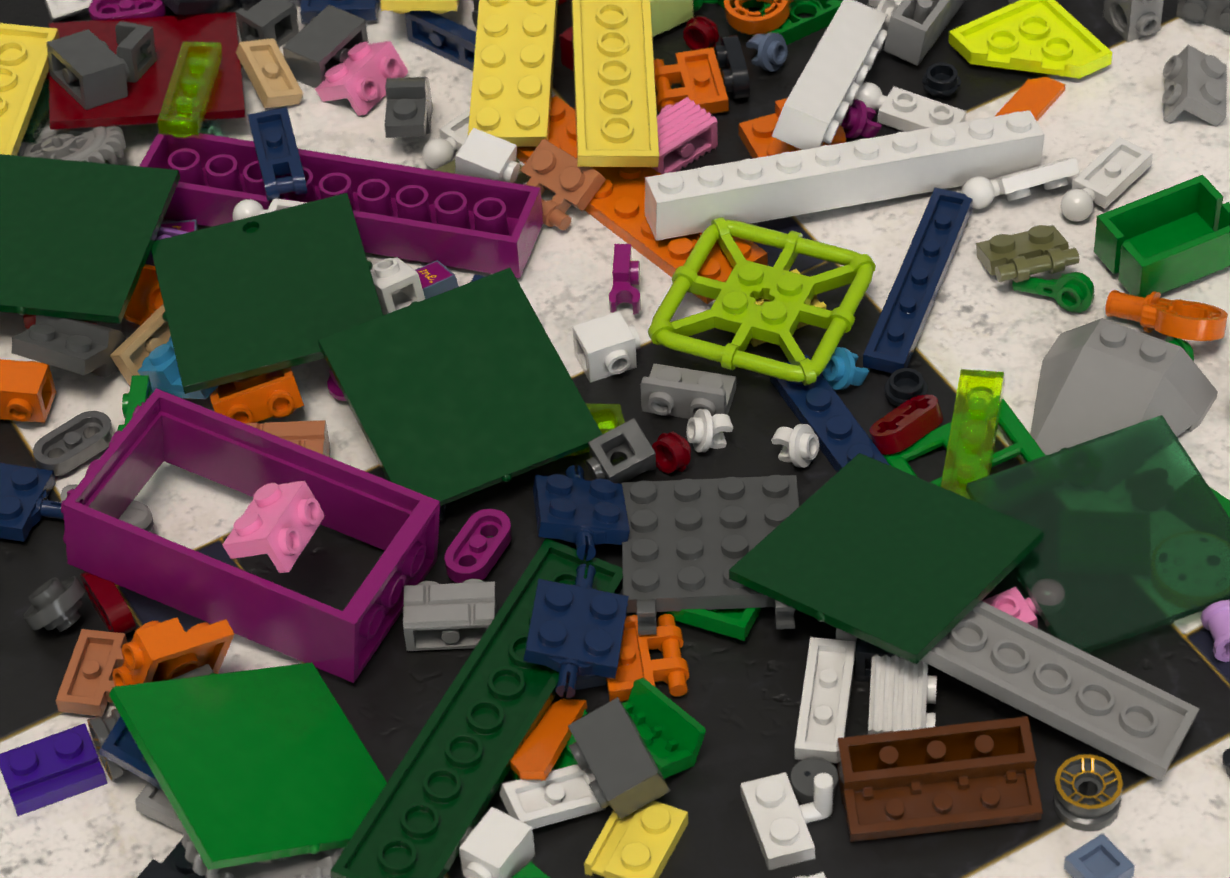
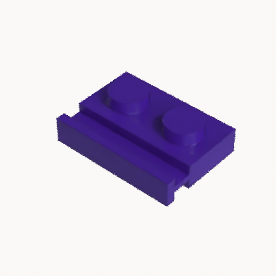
(51, 769)

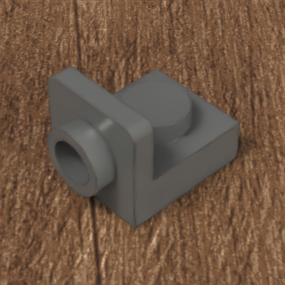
(136, 47)

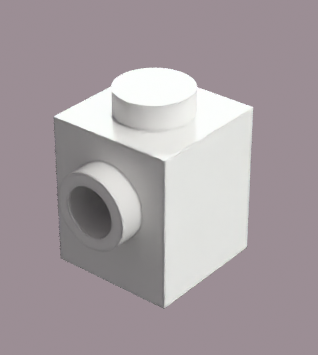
(487, 157)
(396, 284)
(605, 346)
(497, 847)

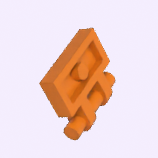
(699, 79)
(636, 662)

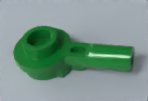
(1071, 291)

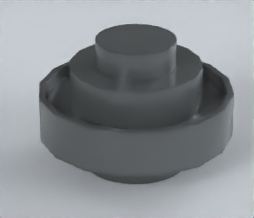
(55, 604)

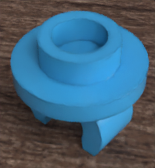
(842, 370)

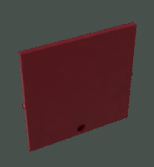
(148, 93)

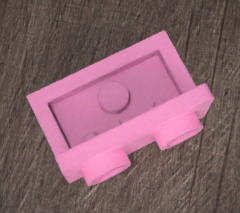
(363, 76)
(276, 524)

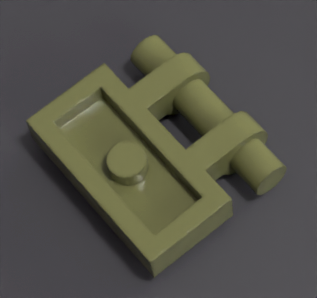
(1026, 253)

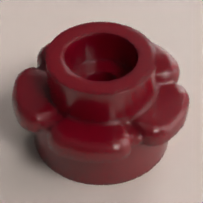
(701, 33)
(672, 452)

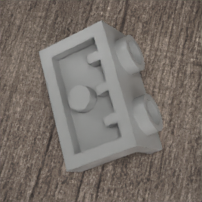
(684, 391)

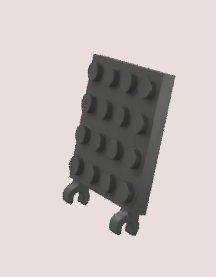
(690, 537)

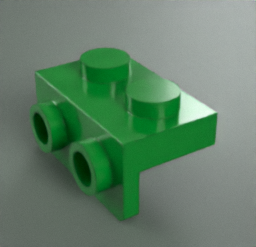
(666, 728)

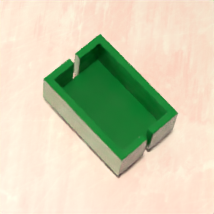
(1166, 237)

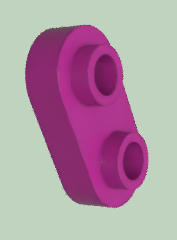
(125, 9)
(472, 553)

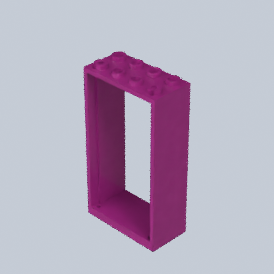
(213, 591)

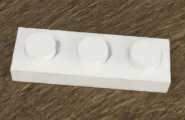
(825, 698)

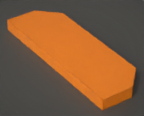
(1035, 96)
(547, 740)

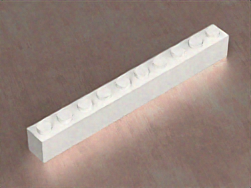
(842, 174)

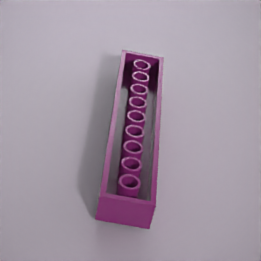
(395, 206)

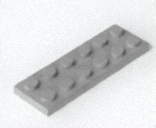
(1065, 688)

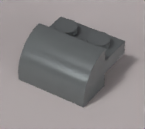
(70, 345)

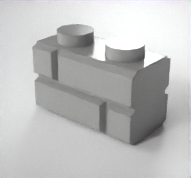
(447, 614)

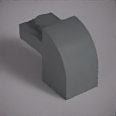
(408, 107)

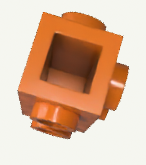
(25, 390)

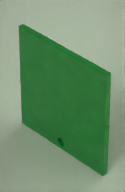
(254, 761)

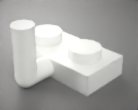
(781, 821)

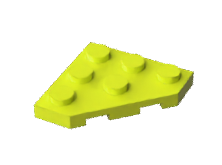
(1031, 38)

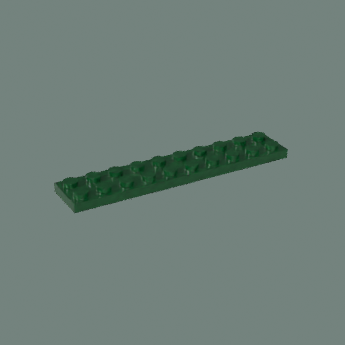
(467, 739)

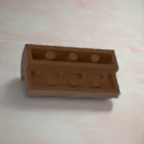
(938, 779)

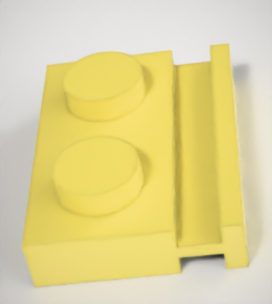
(637, 843)

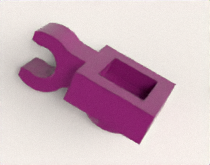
(624, 276)

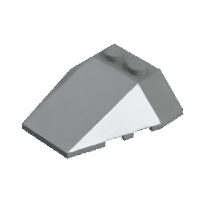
(1112, 379)

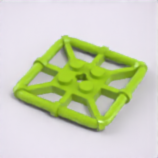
(772, 321)

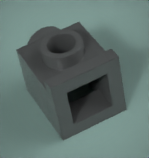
(268, 20)
(621, 442)

